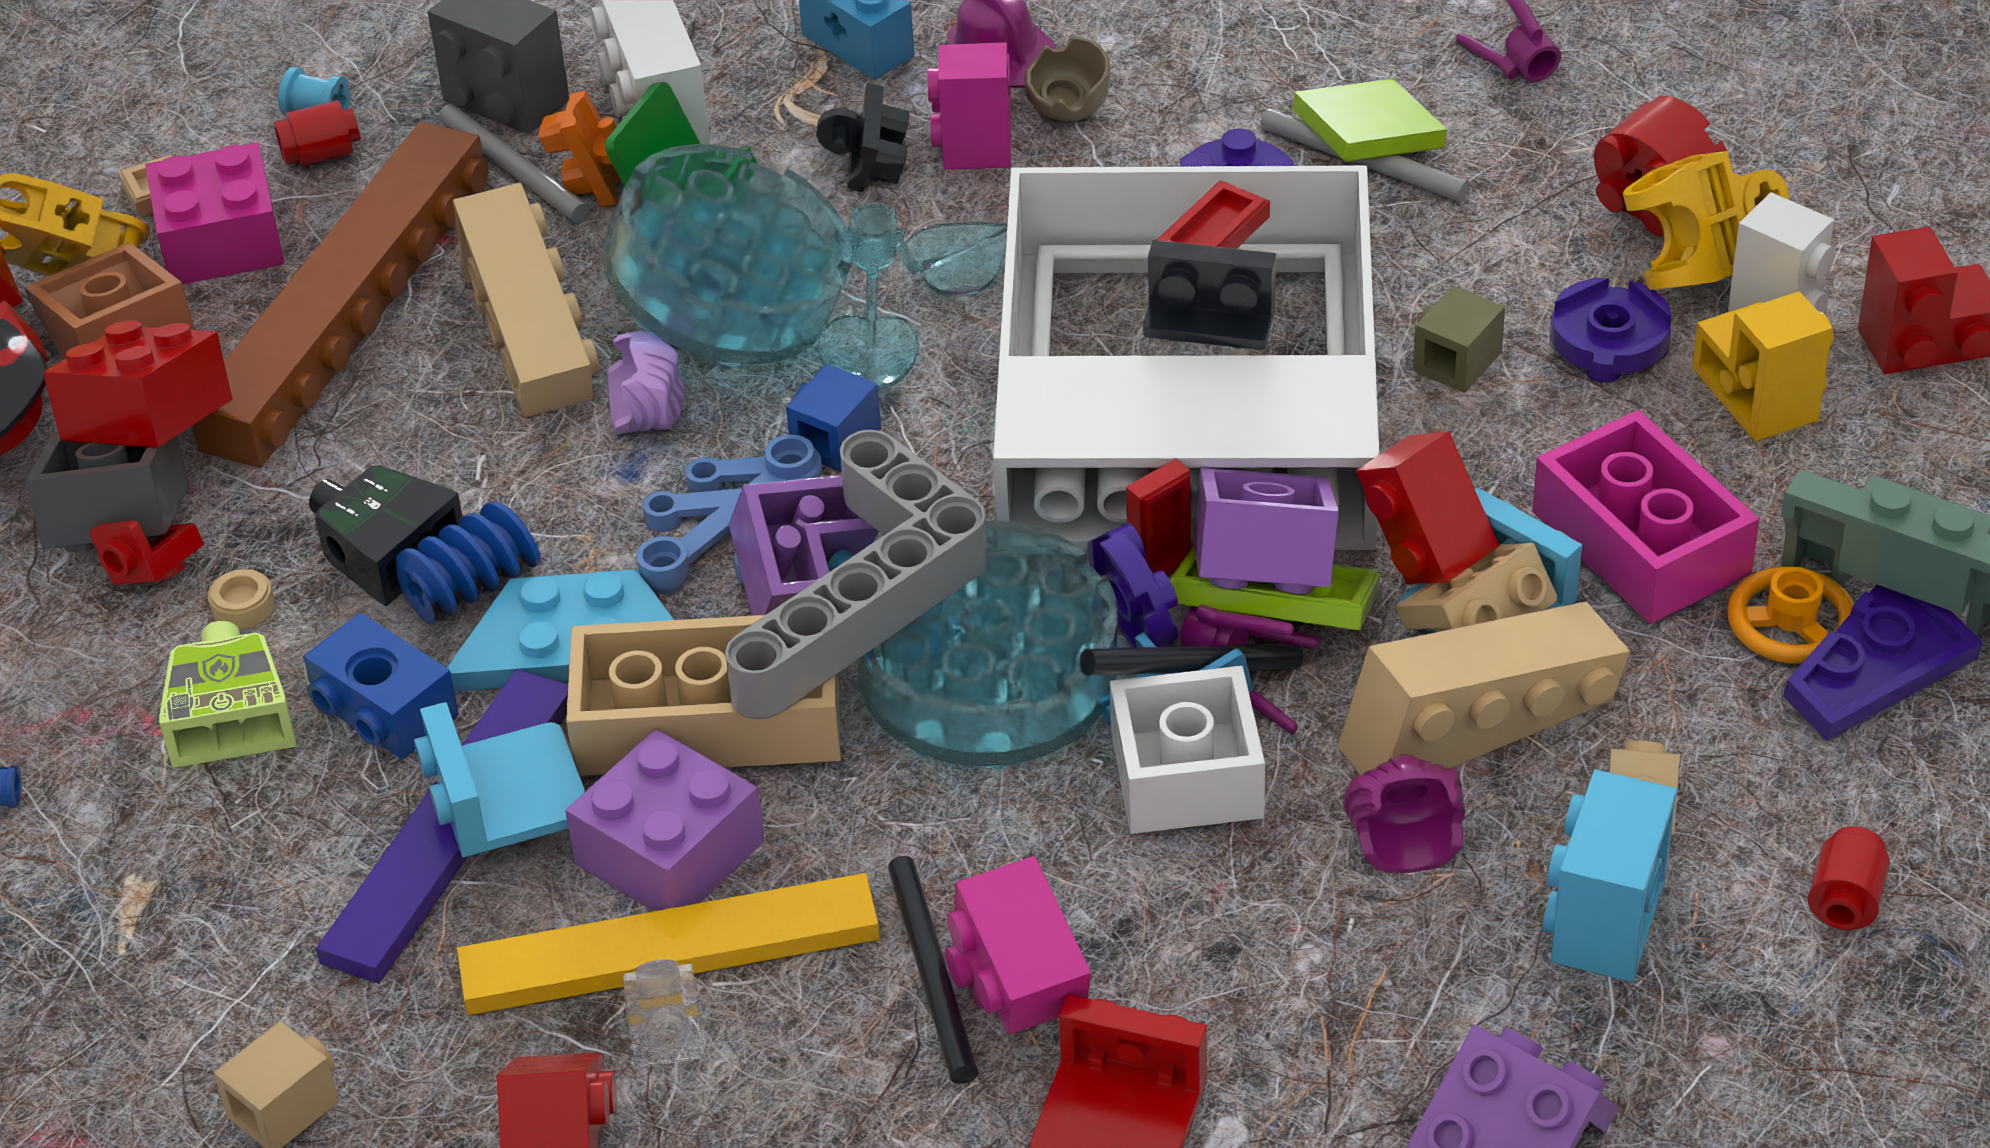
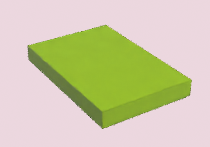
(1341, 605)

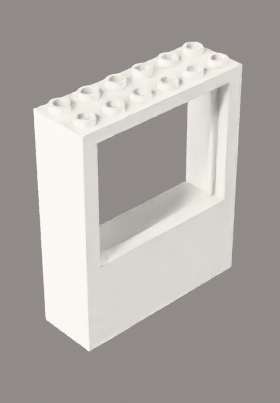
(1093, 424)

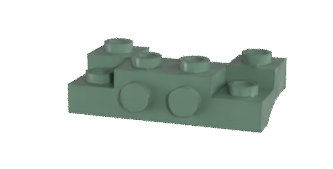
(1893, 540)

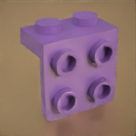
(1511, 1099)

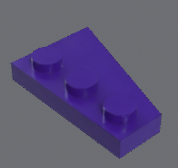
(1878, 658)

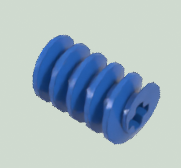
(462, 557)

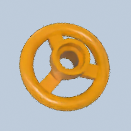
(1791, 606)

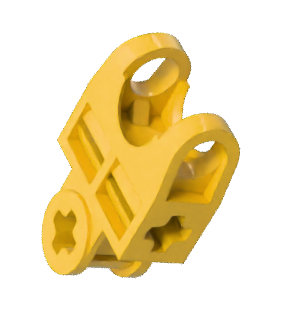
(1700, 215)
(64, 234)

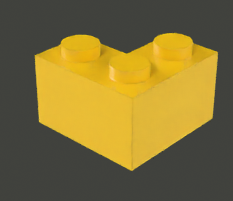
(1766, 363)

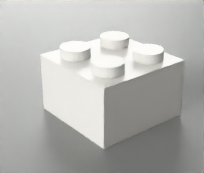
(1187, 749)

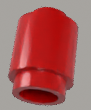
(317, 134)
(1849, 879)

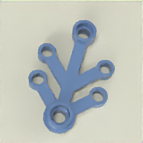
(665, 559)

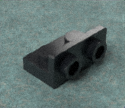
(1210, 295)

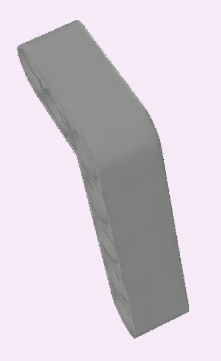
(927, 553)

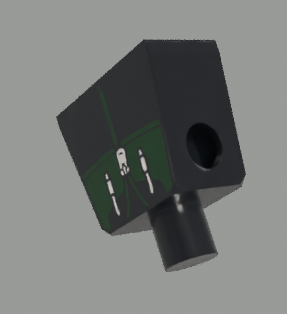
(375, 520)

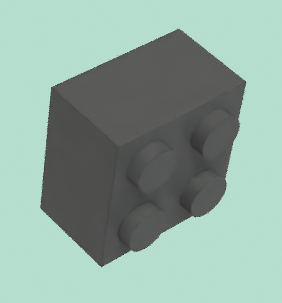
(500, 59)
(99, 483)

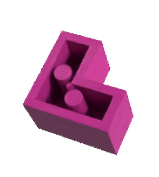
(974, 105)
(1014, 946)

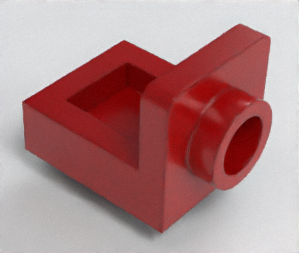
(130, 557)

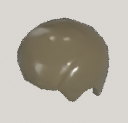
(1069, 80)

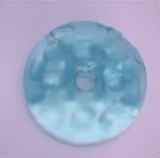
(726, 255)
(997, 662)

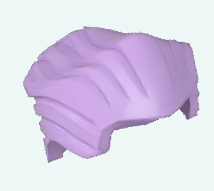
(644, 385)

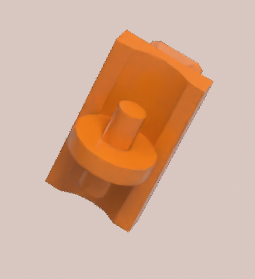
(584, 134)

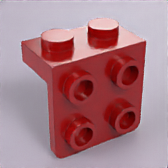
(1122, 1078)

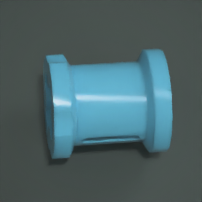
(304, 91)

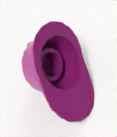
(1001, 23)

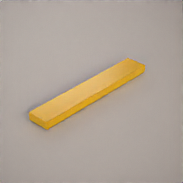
(705, 934)

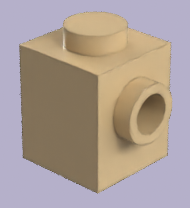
(277, 1085)

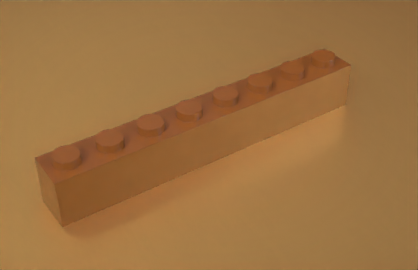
(341, 292)

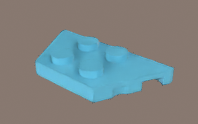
(533, 623)

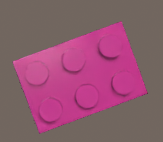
(1645, 516)

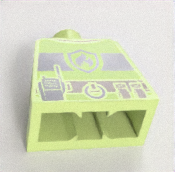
(223, 699)

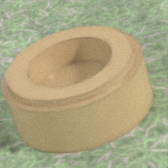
(241, 598)

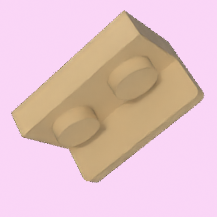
(1496, 587)

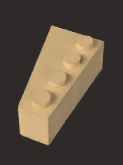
(1480, 686)

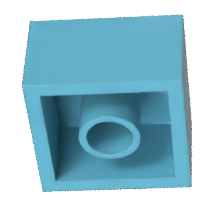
(1609, 874)

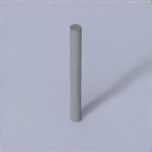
(517, 165)
(1393, 166)

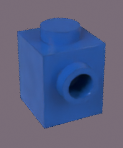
(833, 409)

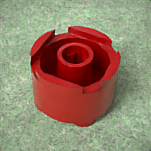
(1645, 141)

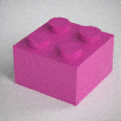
(214, 213)

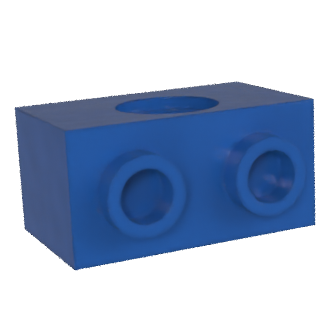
(377, 683)

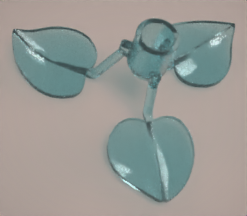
(954, 261)

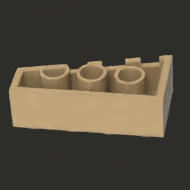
(523, 300)

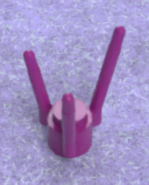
(1527, 46)
(1217, 627)

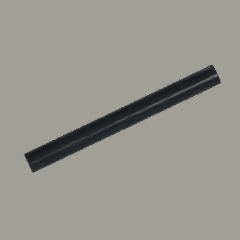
(1185, 658)
(932, 970)

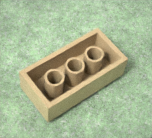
(677, 681)

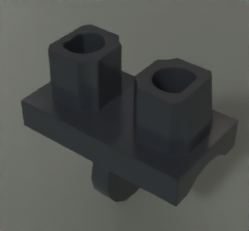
(869, 137)

